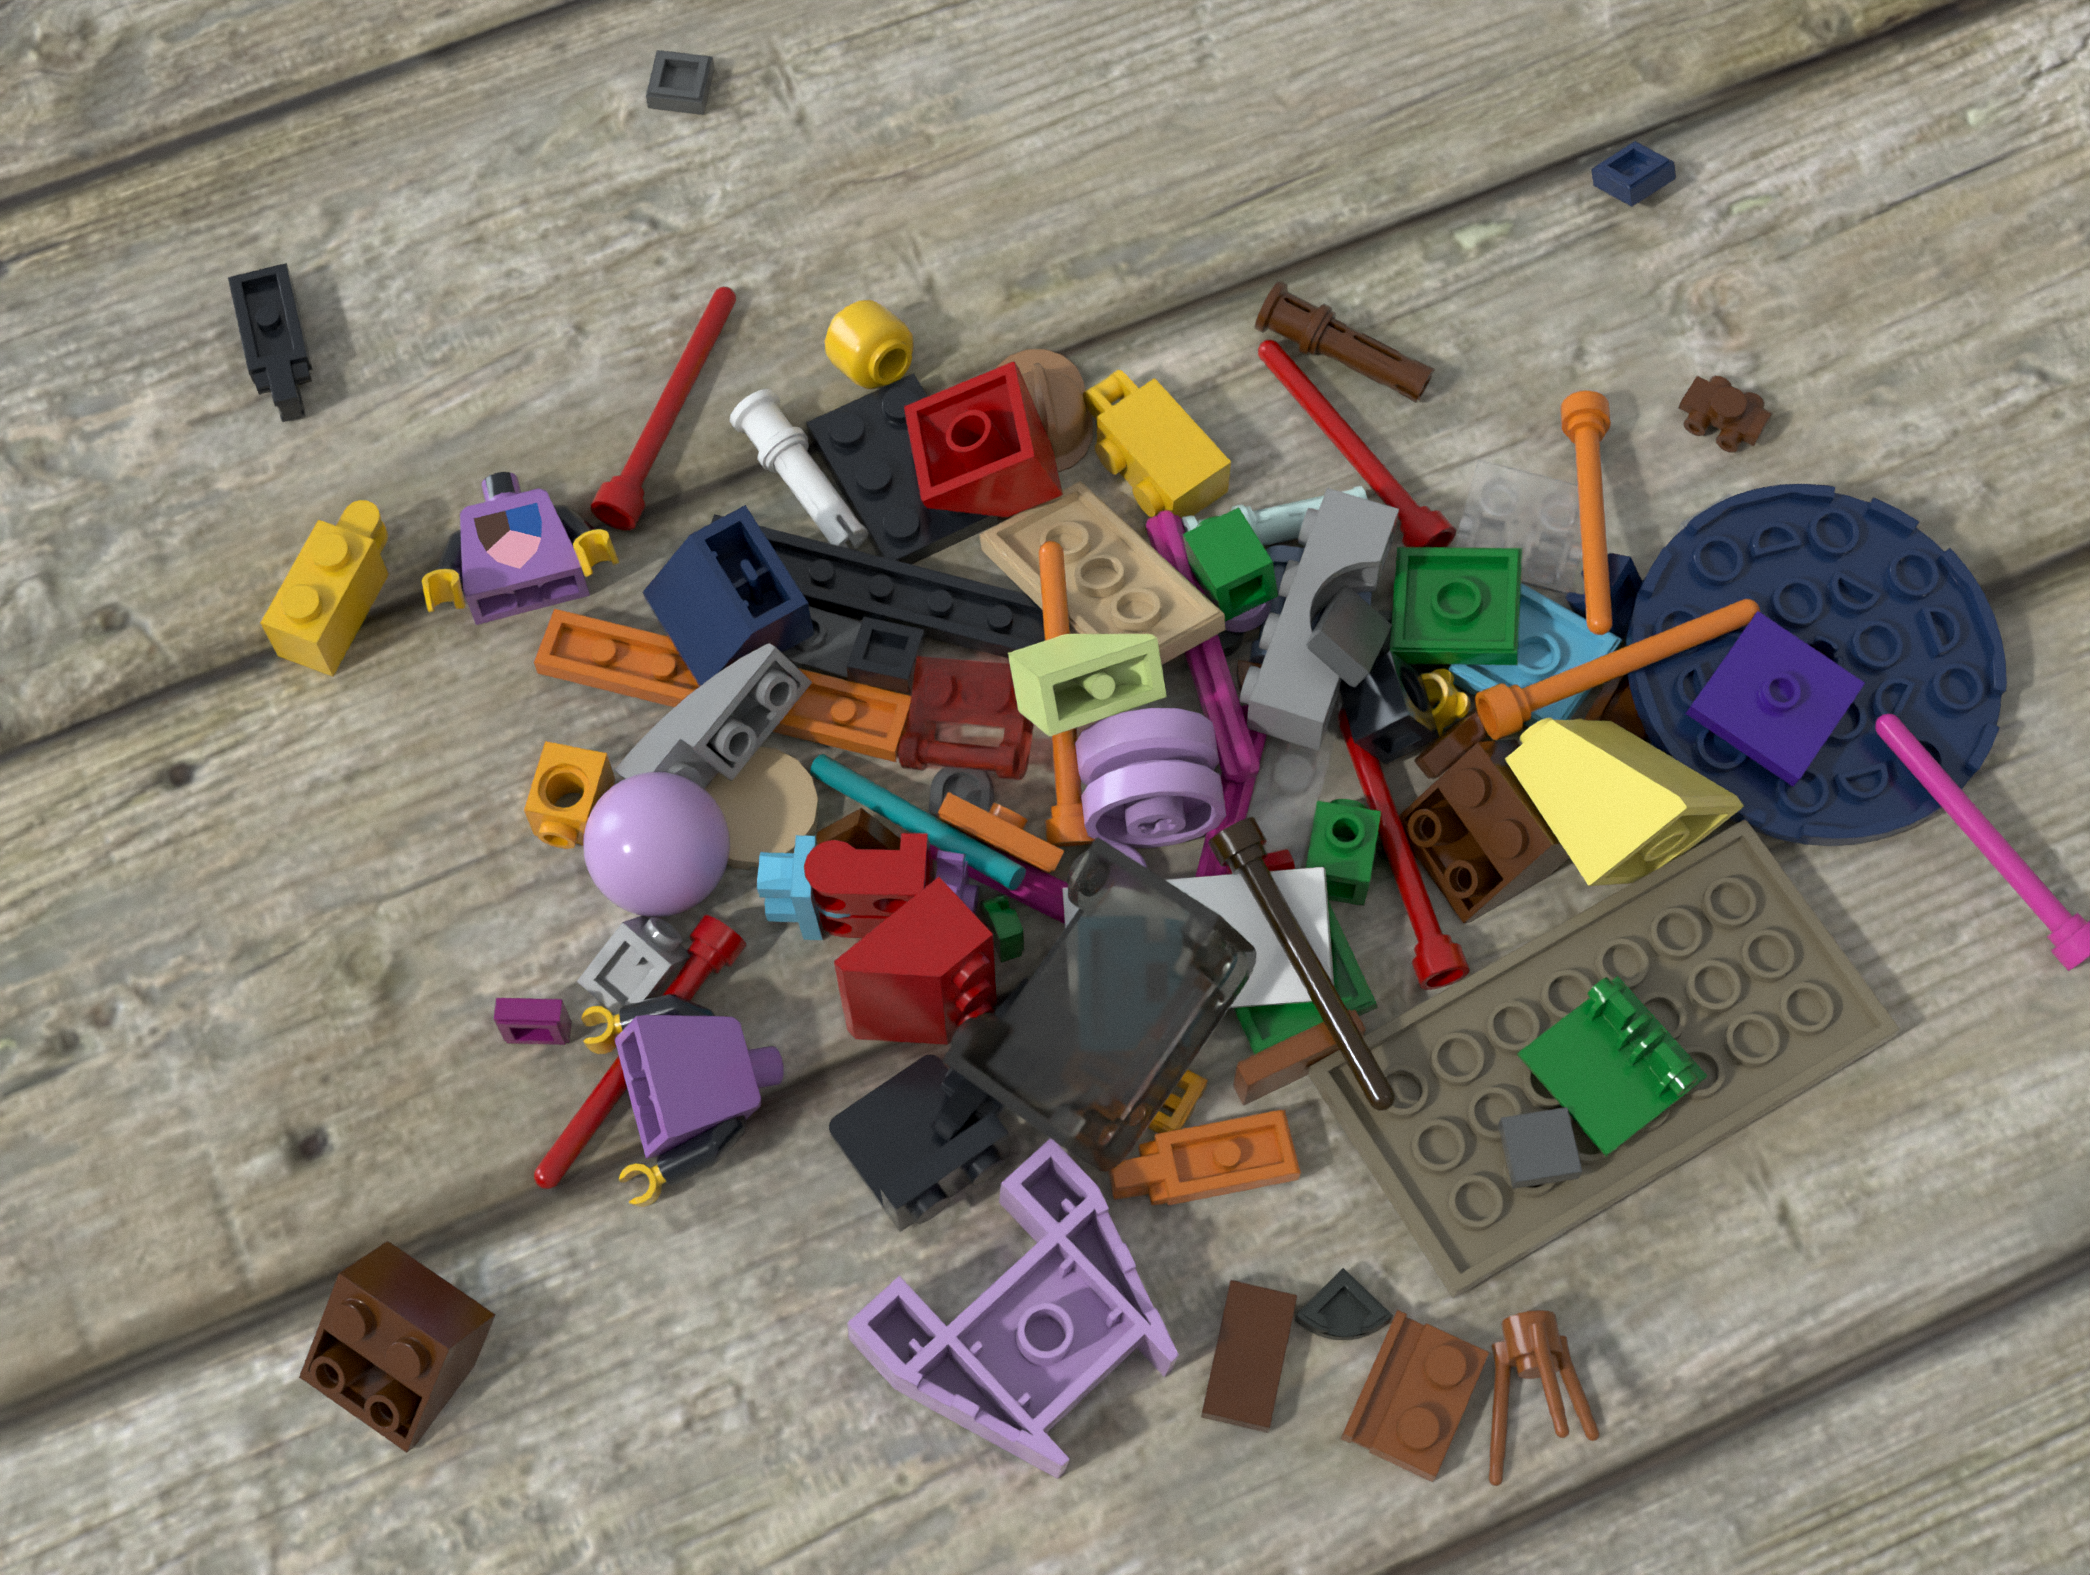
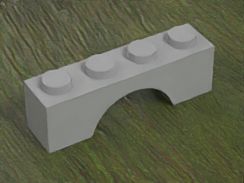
(1293, 688)

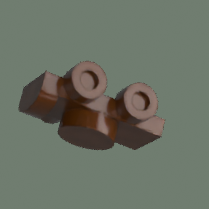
(1727, 408)

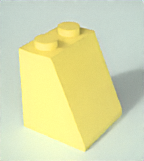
(1616, 798)

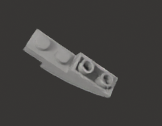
(721, 720)

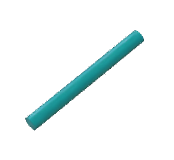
(917, 821)

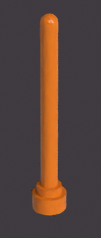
(1585, 422)
(1507, 708)
(1067, 817)

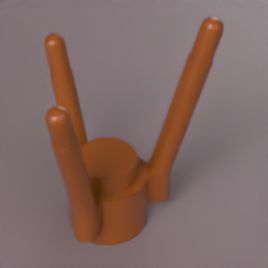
(1536, 1351)

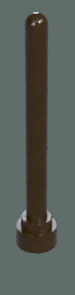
(1243, 851)

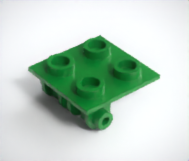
(1612, 1065)

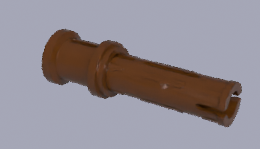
(1320, 332)

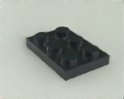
(875, 469)

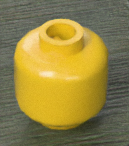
(869, 344)

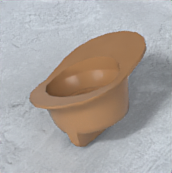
(1059, 400)

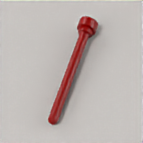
(621, 499)
(1418, 524)
(711, 949)
(1437, 958)

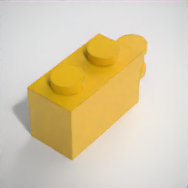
(1156, 447)
(329, 589)

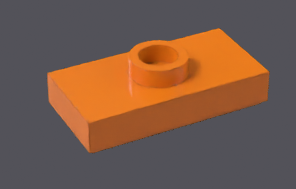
(1001, 830)

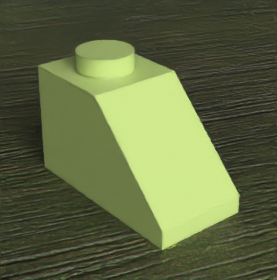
(1085, 678)

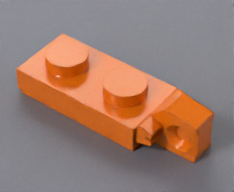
(1210, 1160)

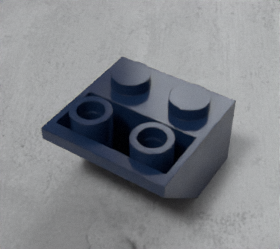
(727, 596)

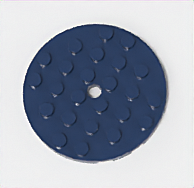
(1866, 596)

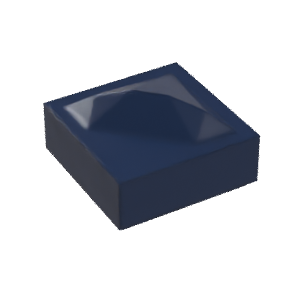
(1633, 173)

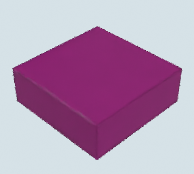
(533, 1021)

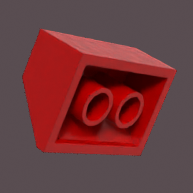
(919, 972)

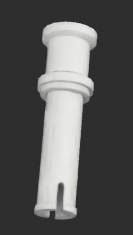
(785, 451)

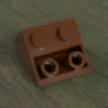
(1481, 832)
(395, 1344)

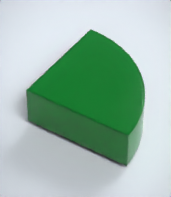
(1005, 927)

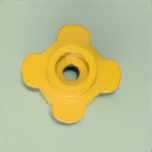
(1452, 703)

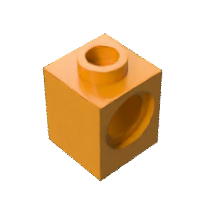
(564, 771)

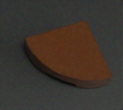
(860, 832)

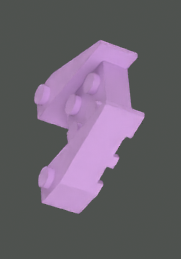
(1037, 1332)

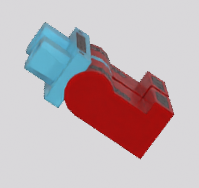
(842, 886)

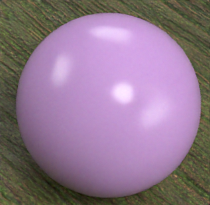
(656, 844)

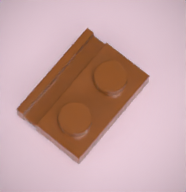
(1415, 1396)

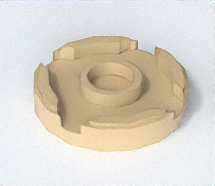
(766, 806)

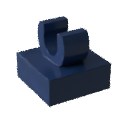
(1623, 589)

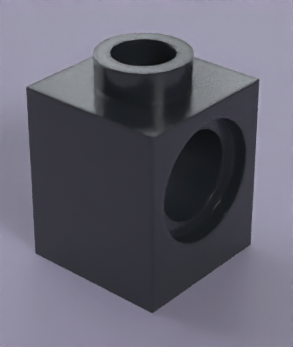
(1389, 710)

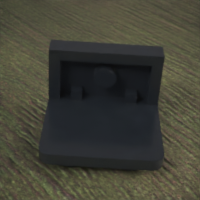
(905, 1160)

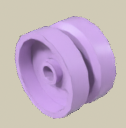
(1150, 777)

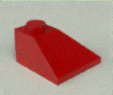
(982, 447)

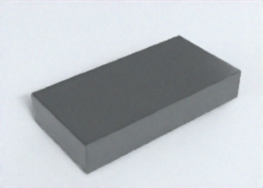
(1349, 636)

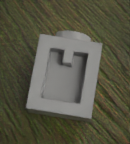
(634, 962)

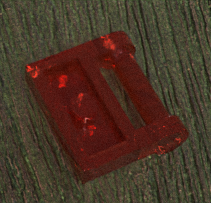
(965, 696)

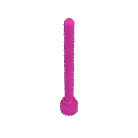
(2068, 932)

